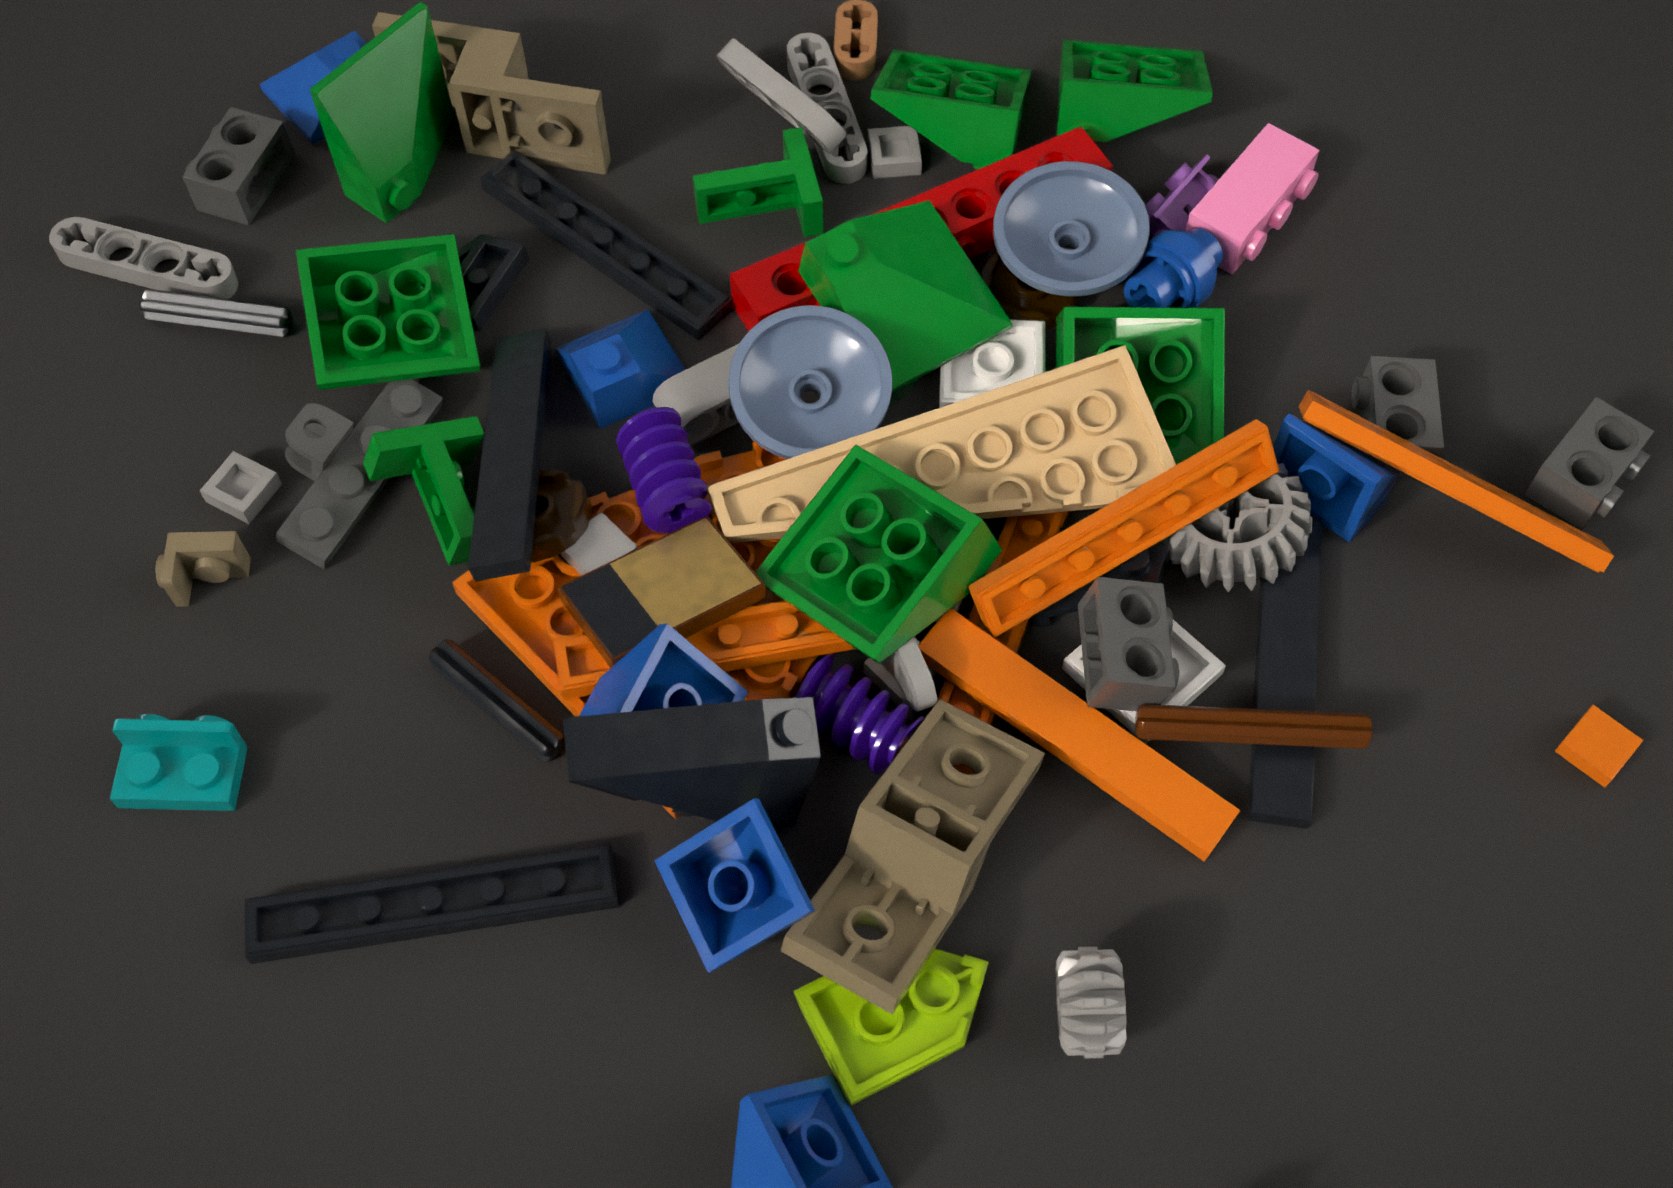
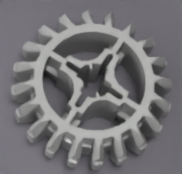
(1266, 535)

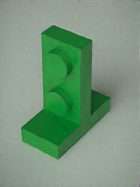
(765, 188)
(434, 460)

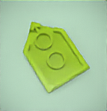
(877, 1048)

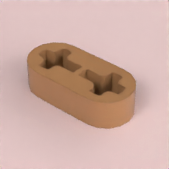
(856, 39)

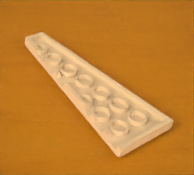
(1017, 450)

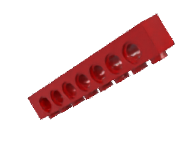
(963, 204)

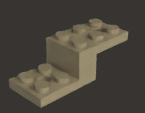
(506, 109)
(913, 855)

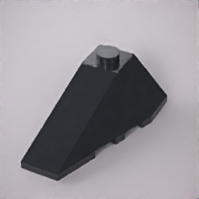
(701, 756)

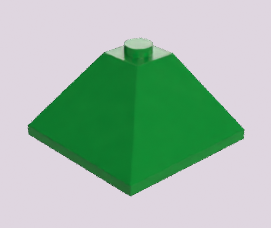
(1126, 87)
(956, 103)
(387, 115)
(905, 284)
(386, 311)
(1174, 355)
(878, 556)

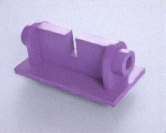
(1186, 191)

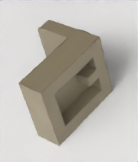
(200, 556)

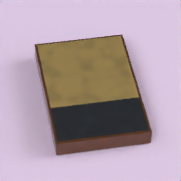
(676, 580)

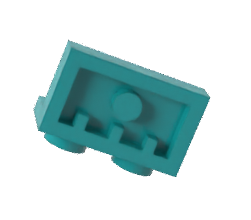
(178, 763)

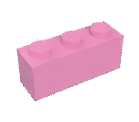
(1256, 194)

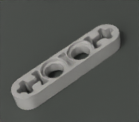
(781, 95)
(835, 103)
(147, 254)

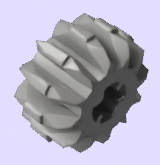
(1090, 1002)

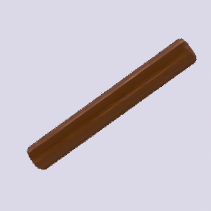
(1253, 726)

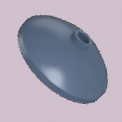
(1074, 208)
(802, 353)

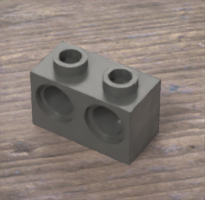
(239, 166)
(1402, 399)
(1589, 463)
(1117, 644)

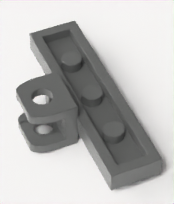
(333, 456)

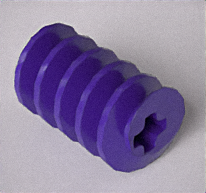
(663, 470)
(854, 717)

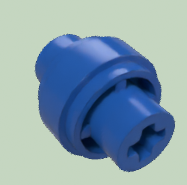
(1175, 270)

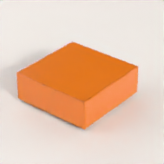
(1599, 746)

